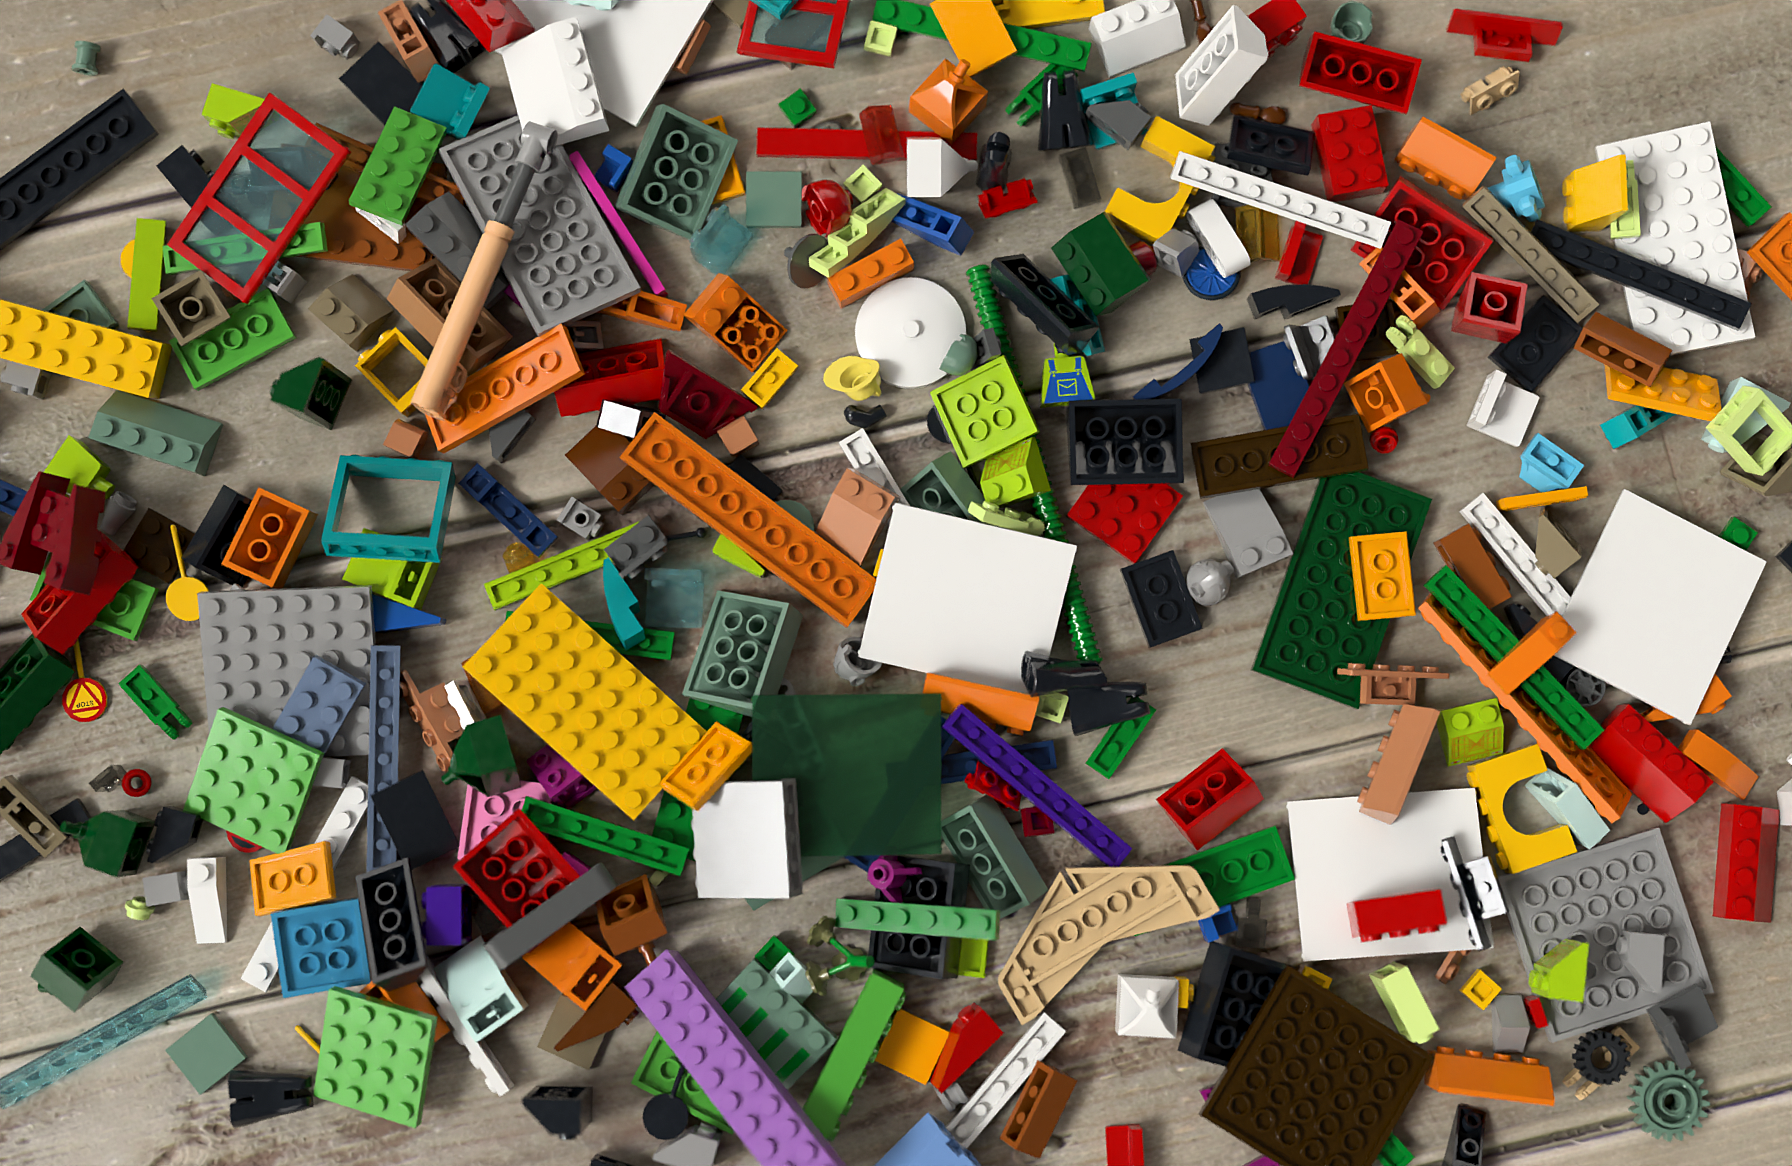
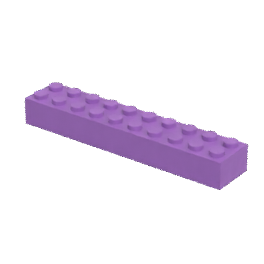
(728, 1066)

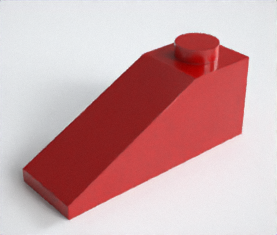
(967, 1040)

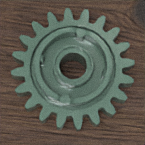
(1685, 1105)

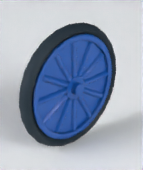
(1205, 280)

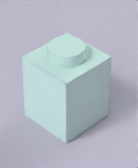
(792, 978)

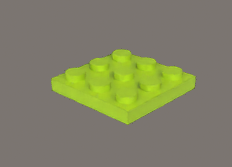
(984, 411)

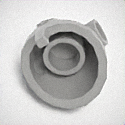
(1209, 581)
(850, 666)

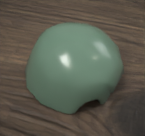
(1352, 22)
(960, 356)

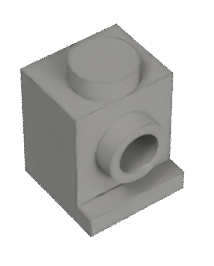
(335, 38)
(26, 379)
(569, 519)

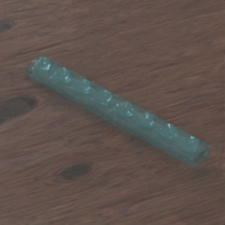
(100, 1040)

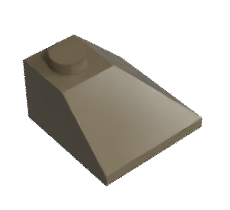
(191, 308)
(1773, 482)
(1555, 546)

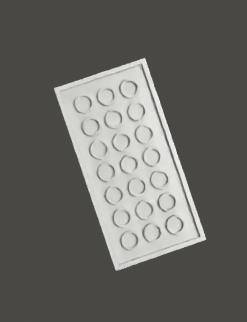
(1683, 231)

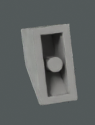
(1176, 251)
(1643, 957)

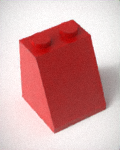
(1490, 308)

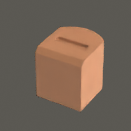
(738, 437)
(406, 439)

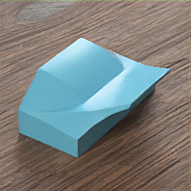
(1547, 465)

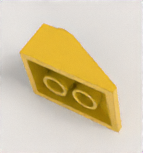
(1595, 195)

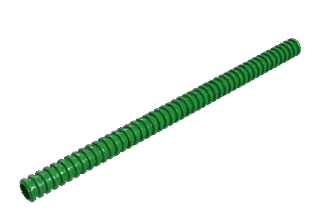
(1044, 503)

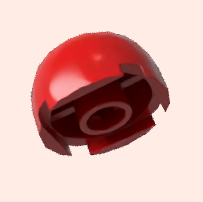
(828, 206)

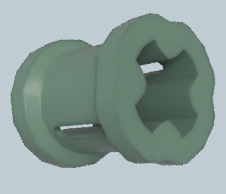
(86, 58)

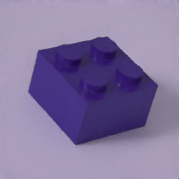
(447, 914)

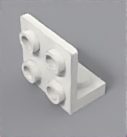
(1503, 410)

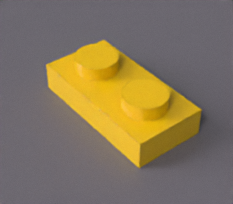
(769, 378)

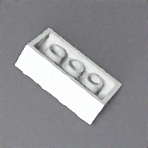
(1220, 67)

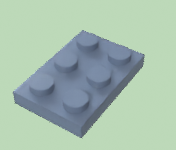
(319, 704)

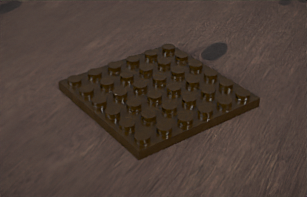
(1315, 1079)

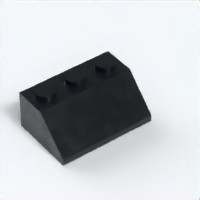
(216, 535)
(561, 1109)

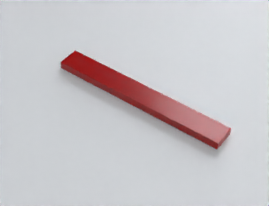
(841, 143)

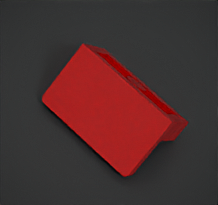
(1299, 255)
(1124, 1145)

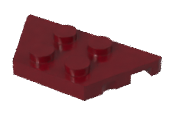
(698, 398)

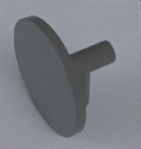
(798, 261)

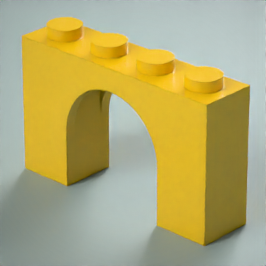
(1153, 220)
(1491, 781)

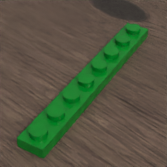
(1028, 42)
(1498, 642)

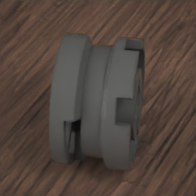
(1584, 687)

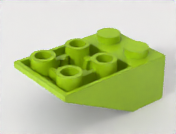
(395, 579)

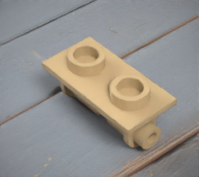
(1501, 84)

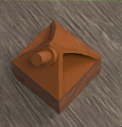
(632, 918)

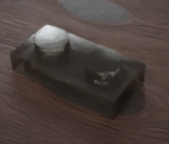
(1080, 178)

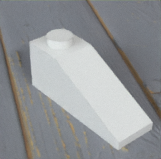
(208, 898)

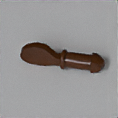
(1203, 28)
(1271, 114)

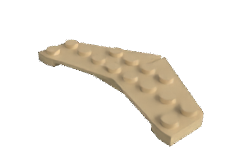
(1107, 907)

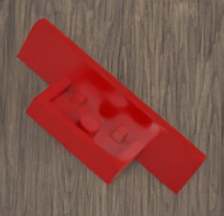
(1504, 35)

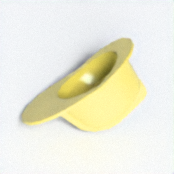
(854, 377)

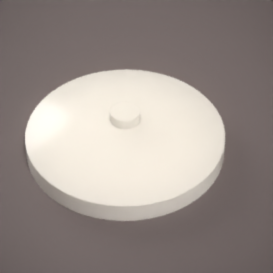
(909, 331)

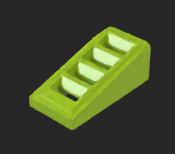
(733, 554)

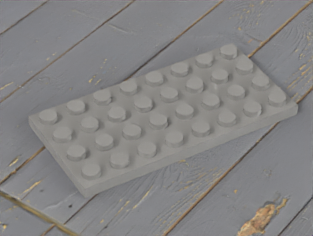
(561, 249)

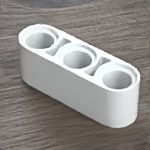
(1218, 238)

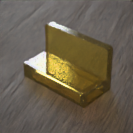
(1258, 233)

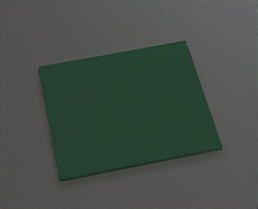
(860, 769)

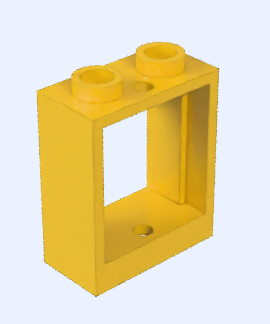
(371, 358)

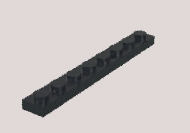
(1642, 276)

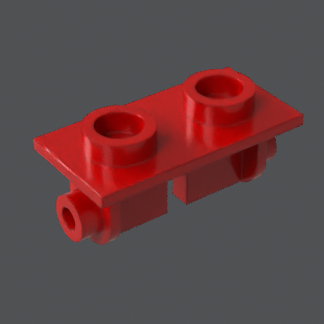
(995, 203)
(990, 783)

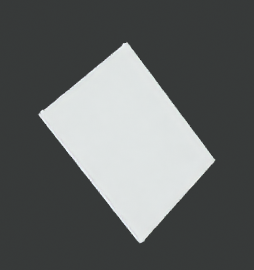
(627, 45)
(964, 598)
(1658, 606)
(1356, 858)

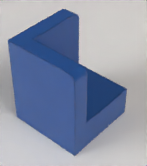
(614, 168)
(1218, 924)

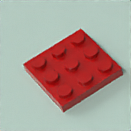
(1125, 514)

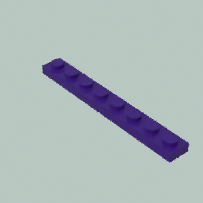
(1036, 787)

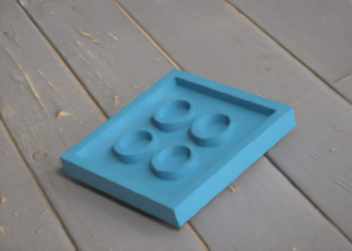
(320, 947)

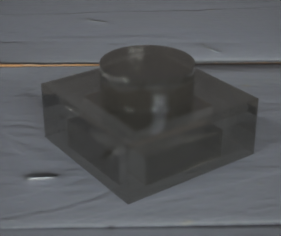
(108, 779)

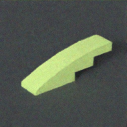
(863, 227)

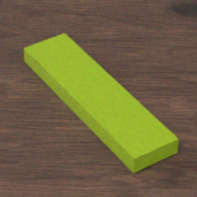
(146, 274)

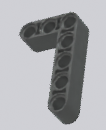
(549, 916)

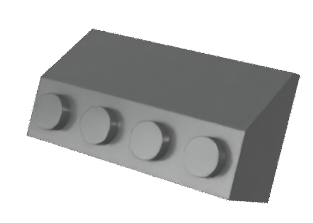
(452, 238)

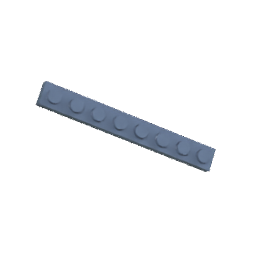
(382, 747)

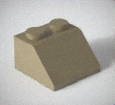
(351, 311)

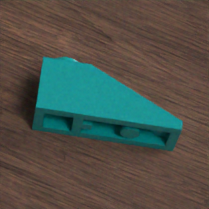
(1632, 424)

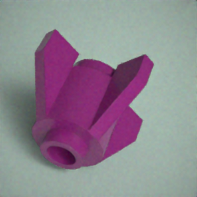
(890, 875)

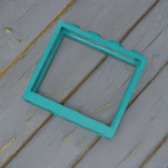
(389, 546)

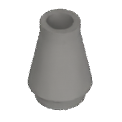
(117, 512)

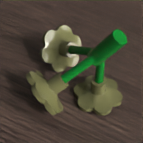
(846, 964)

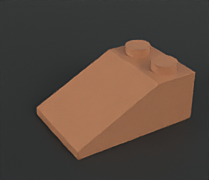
(856, 515)

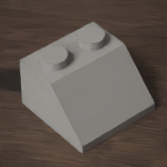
(691, 1148)

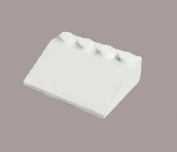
(556, 82)

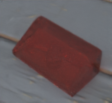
(881, 134)

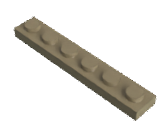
(1530, 254)

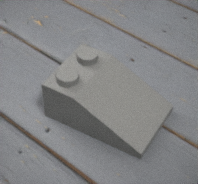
(1247, 530)

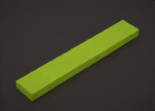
(551, 571)

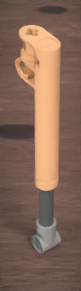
(443, 372)

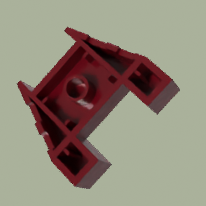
(56, 524)

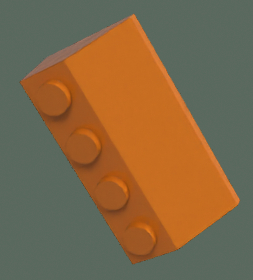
(987, 703)
(1490, 1076)

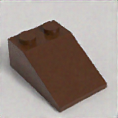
(599, 461)

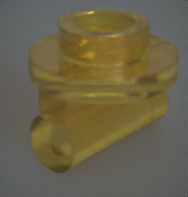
(518, 557)

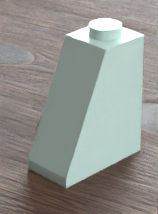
(1752, 423)
(1568, 807)

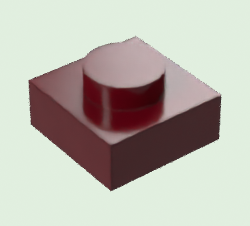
(1036, 822)

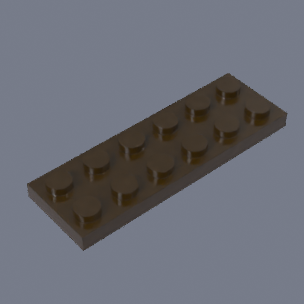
(1242, 460)

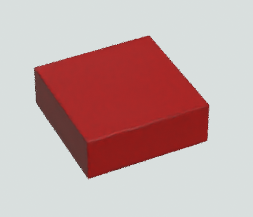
(1535, 1011)

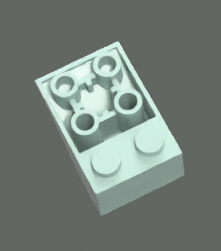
(479, 990)

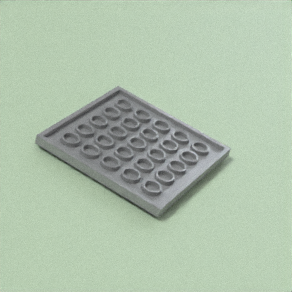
(264, 641)
(1592, 899)

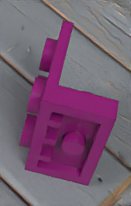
(559, 778)

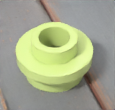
(137, 908)

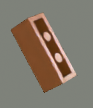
(1622, 349)
(1473, 565)
(1038, 1109)

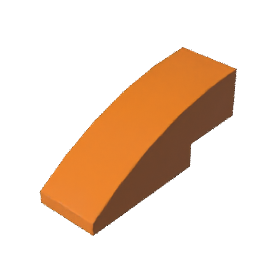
(649, 310)
(1718, 763)

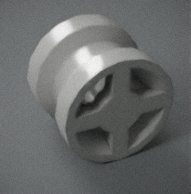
(952, 1096)

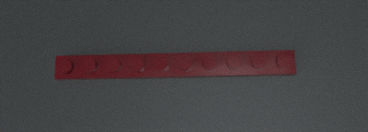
(1345, 348)

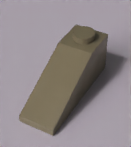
(29, 816)

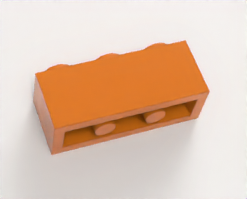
(870, 273)

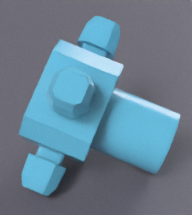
(1520, 189)

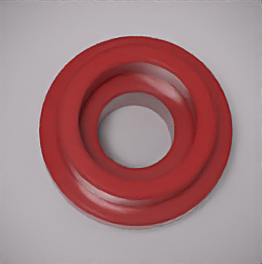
(1387, 445)
(145, 785)

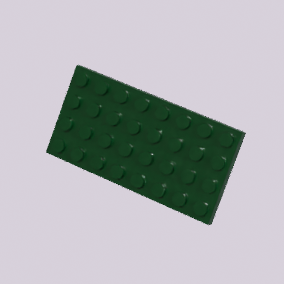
(1315, 611)

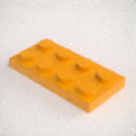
(1671, 392)

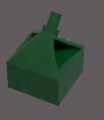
(484, 758)
(112, 841)
(76, 969)

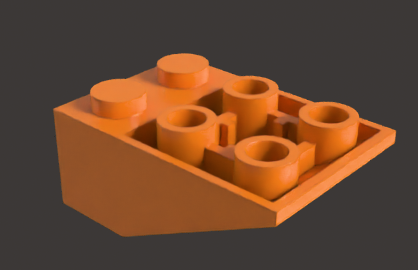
(735, 321)
(574, 964)

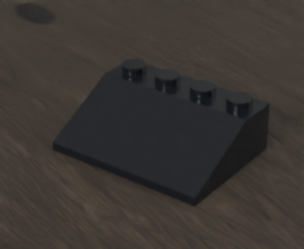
(1125, 441)
(923, 954)
(1226, 1001)

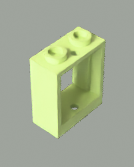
(1735, 414)
(1404, 1002)

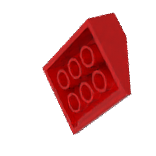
(1448, 244)
(515, 869)

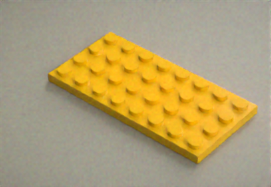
(585, 700)

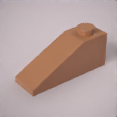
(408, 39)

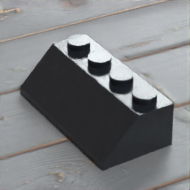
(1043, 303)
(392, 925)

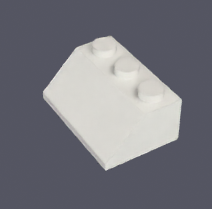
(1137, 34)

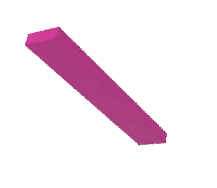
(617, 224)

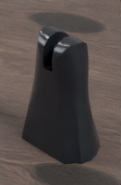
(447, 35)
(1062, 114)
(994, 161)
(1051, 675)
(1105, 706)
(265, 1095)

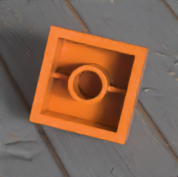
(948, 100)
(1385, 392)

